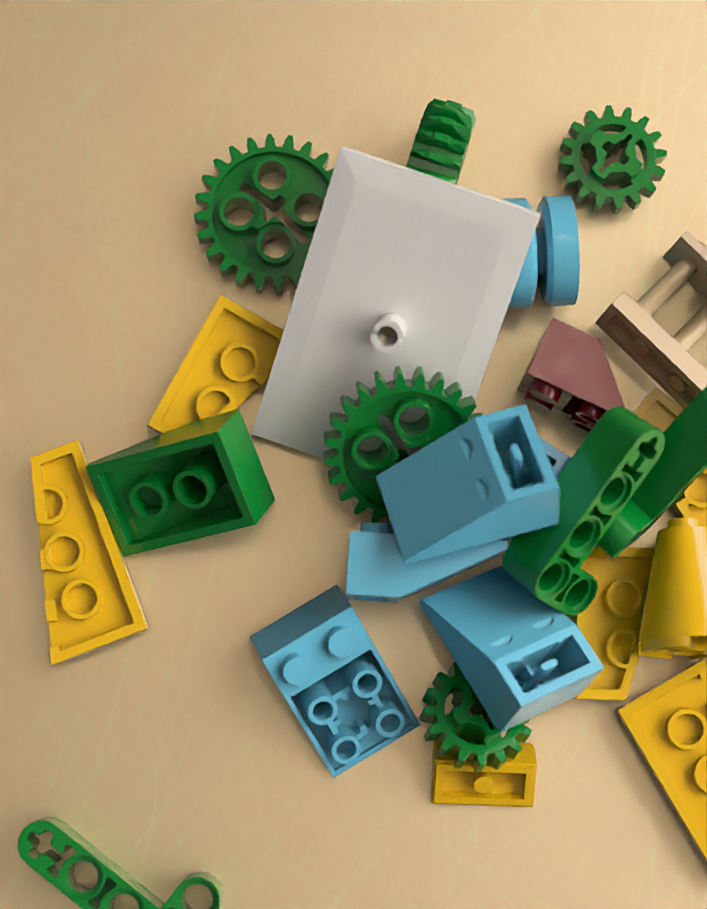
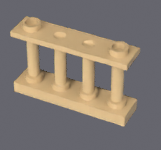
(646, 342)

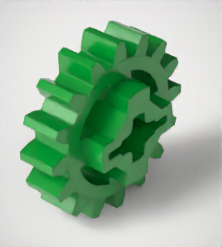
(625, 173)
(464, 734)

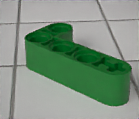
(676, 469)
(591, 496)
(111, 877)

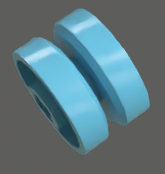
(551, 255)

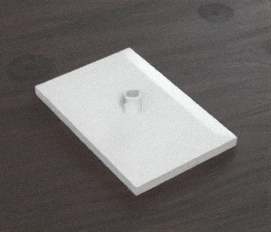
(398, 256)

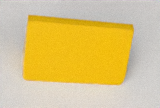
(506, 786)

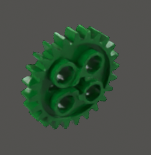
(244, 244)
(359, 468)

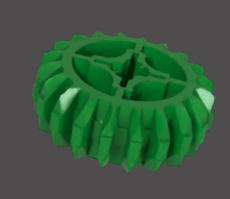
(442, 140)

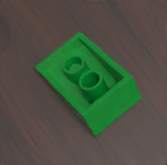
(183, 484)

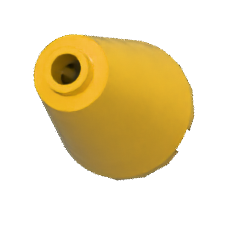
(676, 594)

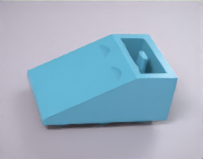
(471, 487)
(379, 572)
(511, 646)
(335, 680)

